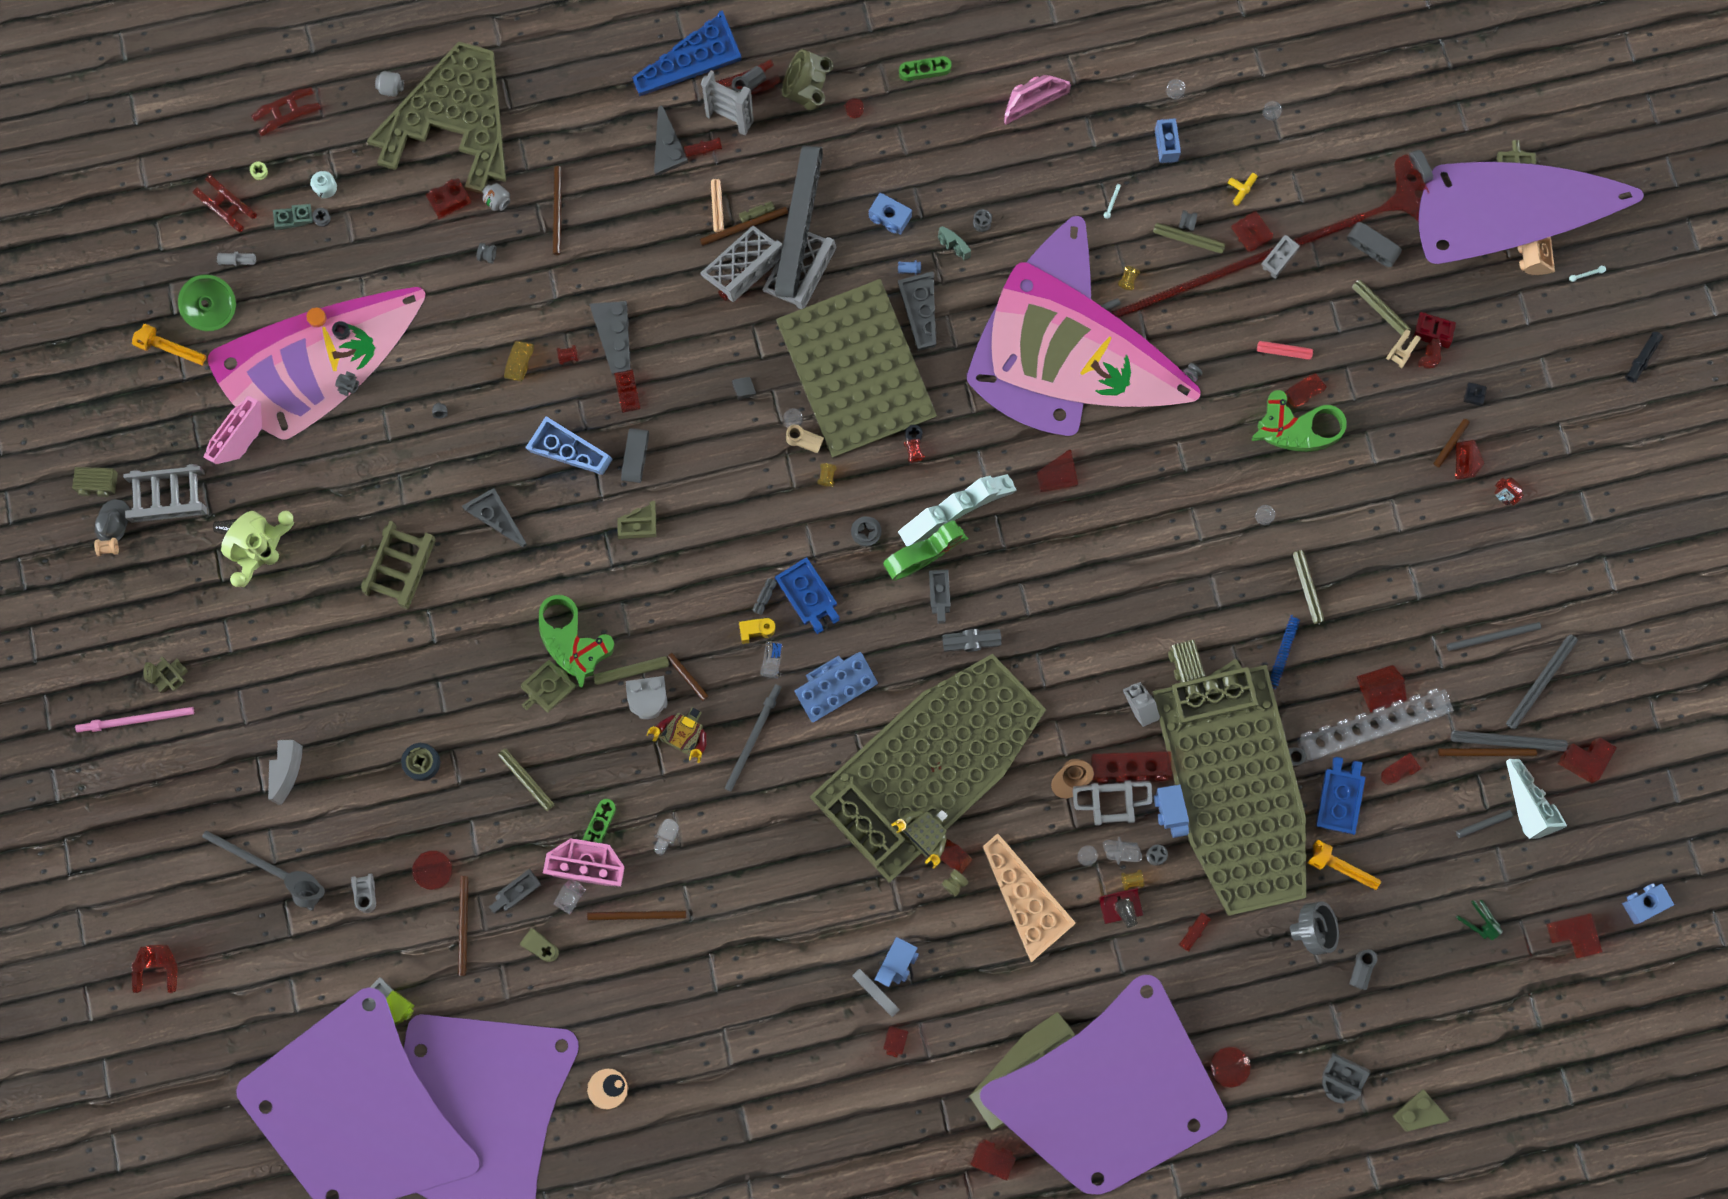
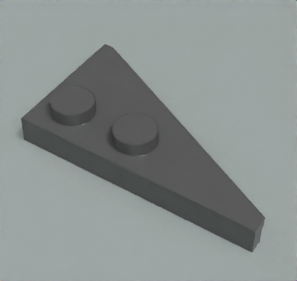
(668, 148)
(492, 512)

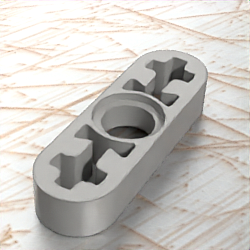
(875, 992)

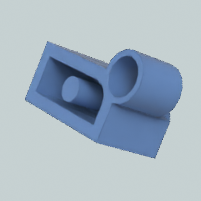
(1172, 810)
(896, 963)

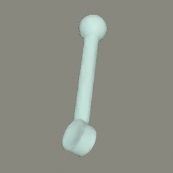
(1107, 215)
(1601, 270)

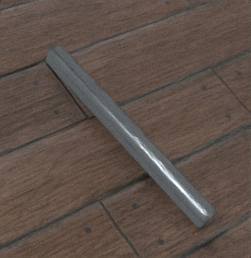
(1541, 681)
(1509, 740)

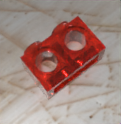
(450, 202)

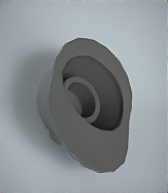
(111, 520)
(304, 889)

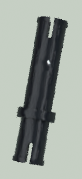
(1640, 363)

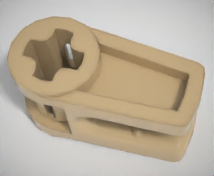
(1404, 354)

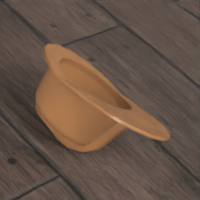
(1074, 773)

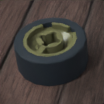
(429, 766)

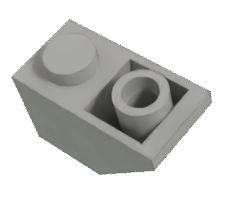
(1142, 704)

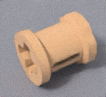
(106, 547)

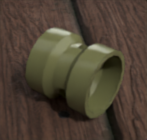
(954, 883)

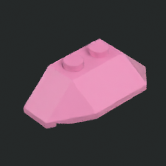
(1034, 95)
(235, 432)
(585, 863)

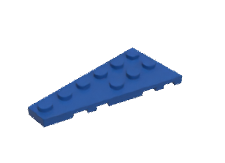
(694, 55)

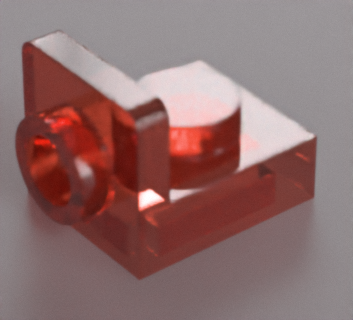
(1433, 355)
(895, 1041)

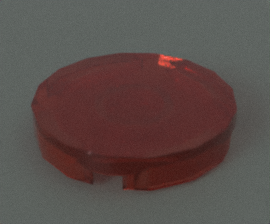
(432, 870)

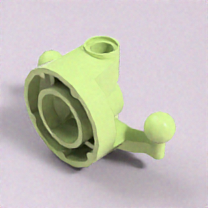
(250, 540)

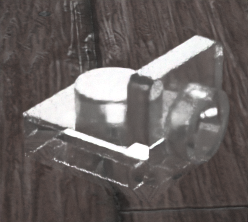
(569, 896)

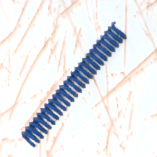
(1287, 649)

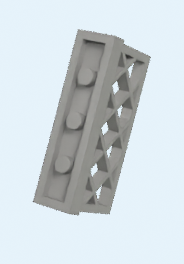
(753, 270)
(814, 272)

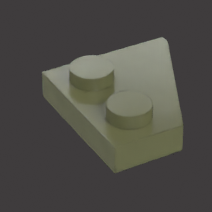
(639, 523)
(1420, 1113)

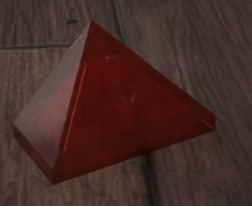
(1467, 459)
(955, 857)

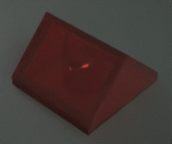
(1382, 687)

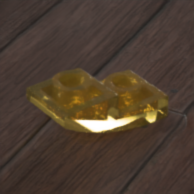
(518, 361)

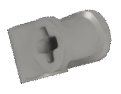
(364, 888)

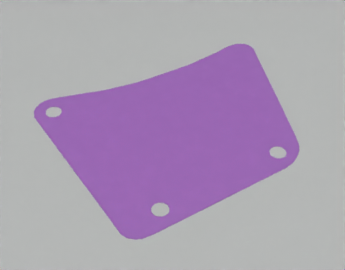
(497, 1094)
(1112, 1094)
(354, 1110)

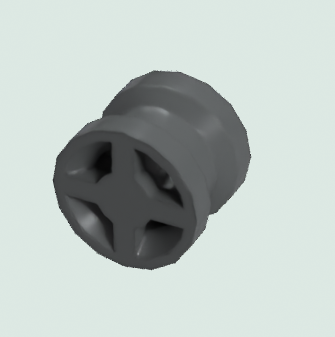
(982, 216)
(1188, 220)
(486, 253)
(1158, 852)

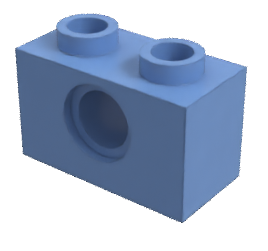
(1167, 140)
(884, 205)
(1658, 899)

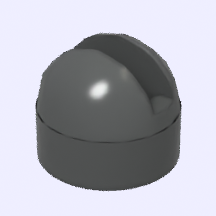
(439, 411)

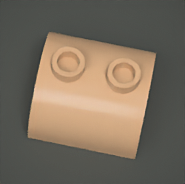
(1537, 257)

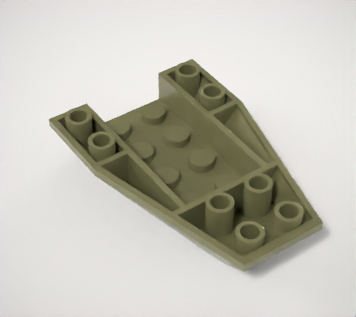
(1027, 1050)

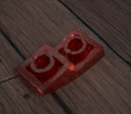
(1304, 390)
(627, 391)

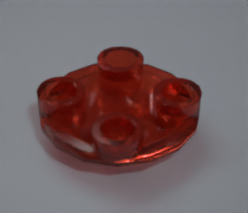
(1230, 1067)

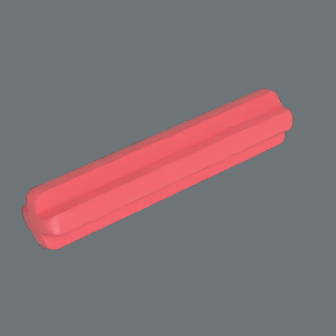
(1285, 350)

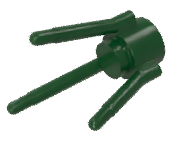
(1491, 927)

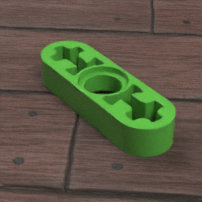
(921, 75)
(599, 810)

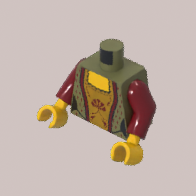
(682, 733)

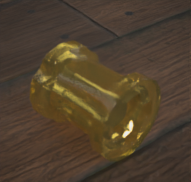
(1128, 278)
(827, 474)
(1132, 880)

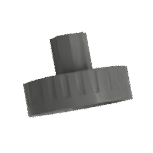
(1317, 928)

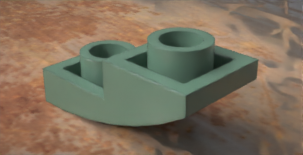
(292, 217)
(950, 240)

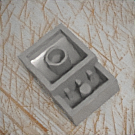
(284, 770)

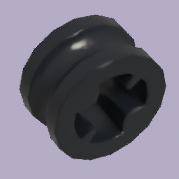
(337, 334)
(909, 431)

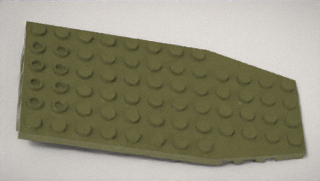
(966, 724)
(1237, 786)

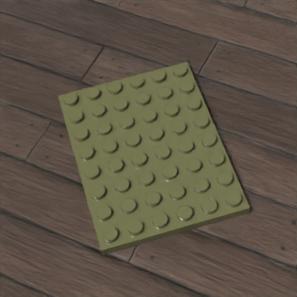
(856, 368)

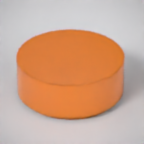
(316, 317)

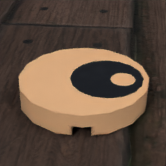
(607, 1089)

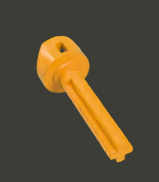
(148, 336)
(1322, 857)

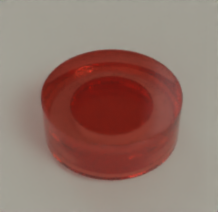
(854, 108)

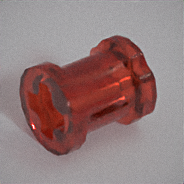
(567, 354)
(914, 450)

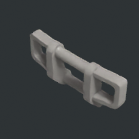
(1126, 786)

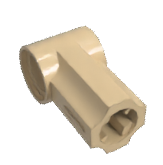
(805, 440)

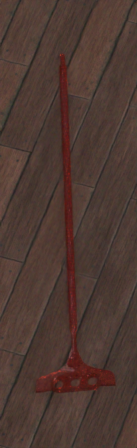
(1402, 200)

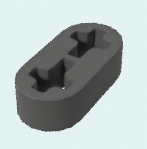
(1420, 163)

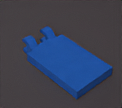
(808, 594)
(1341, 798)

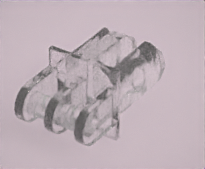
(666, 836)
(1122, 851)

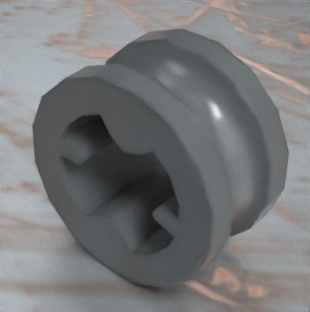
(327, 218)
(1193, 372)

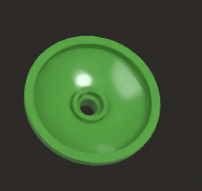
(218, 296)

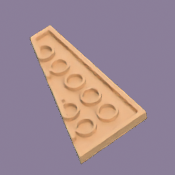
(1033, 909)

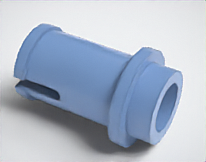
(909, 267)

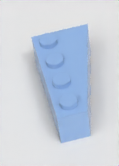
(564, 446)

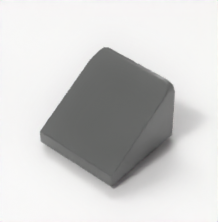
(743, 388)

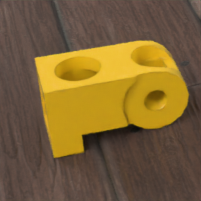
(754, 628)

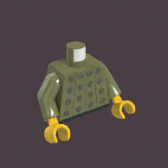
(925, 832)

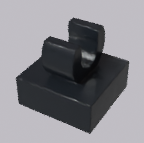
(1475, 394)

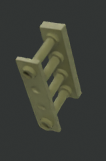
(410, 579)

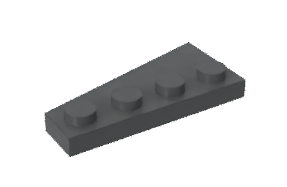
(919, 304)
(613, 330)

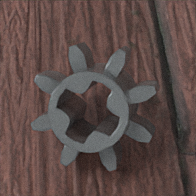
(347, 383)

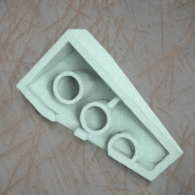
(1534, 811)

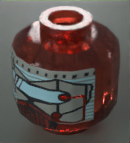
(1509, 491)

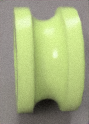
(259, 165)

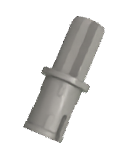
(236, 258)

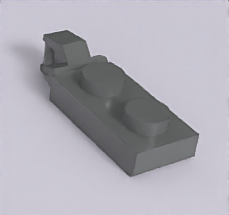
(939, 594)
(515, 891)

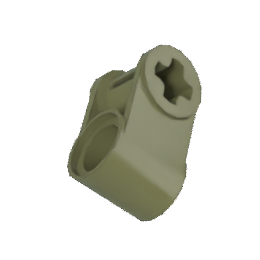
(537, 944)

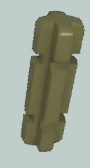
(756, 211)

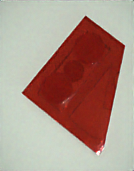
(1058, 473)

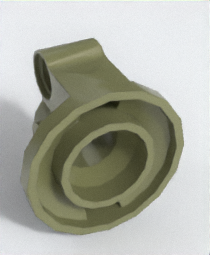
(806, 78)

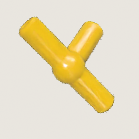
(1244, 188)

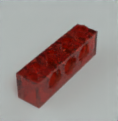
(1161, 760)

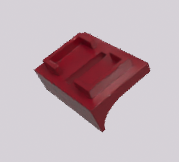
(1425, 329)
(1108, 905)

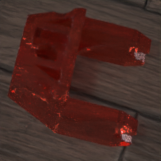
(146, 958)

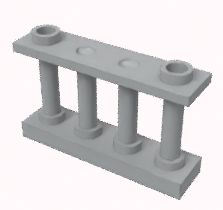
(728, 102)
(175, 510)

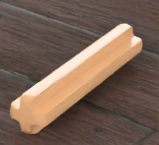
(717, 205)

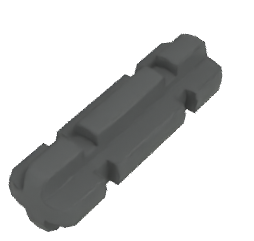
(764, 596)

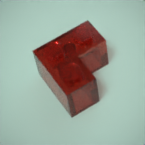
(1588, 763)
(1580, 931)
(992, 1160)

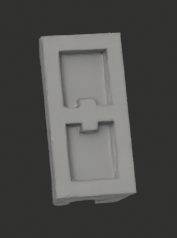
(1280, 256)

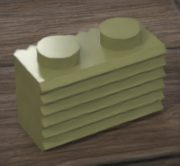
(94, 481)
(1186, 661)

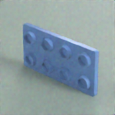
(835, 685)

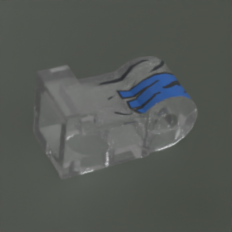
(771, 660)

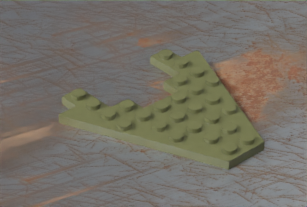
(454, 97)

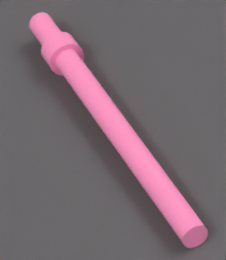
(97, 725)

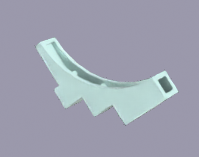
(955, 506)

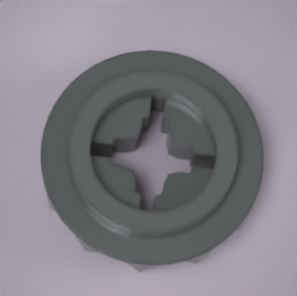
(871, 524)

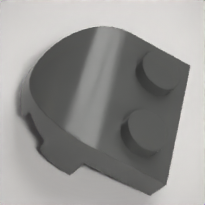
(1343, 1079)

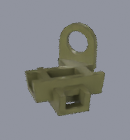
(154, 675)

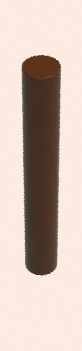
(1451, 443)
(688, 678)

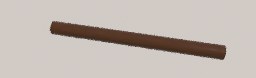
(557, 210)
(743, 226)
(1486, 752)
(636, 915)
(463, 926)

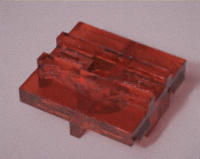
(1242, 231)

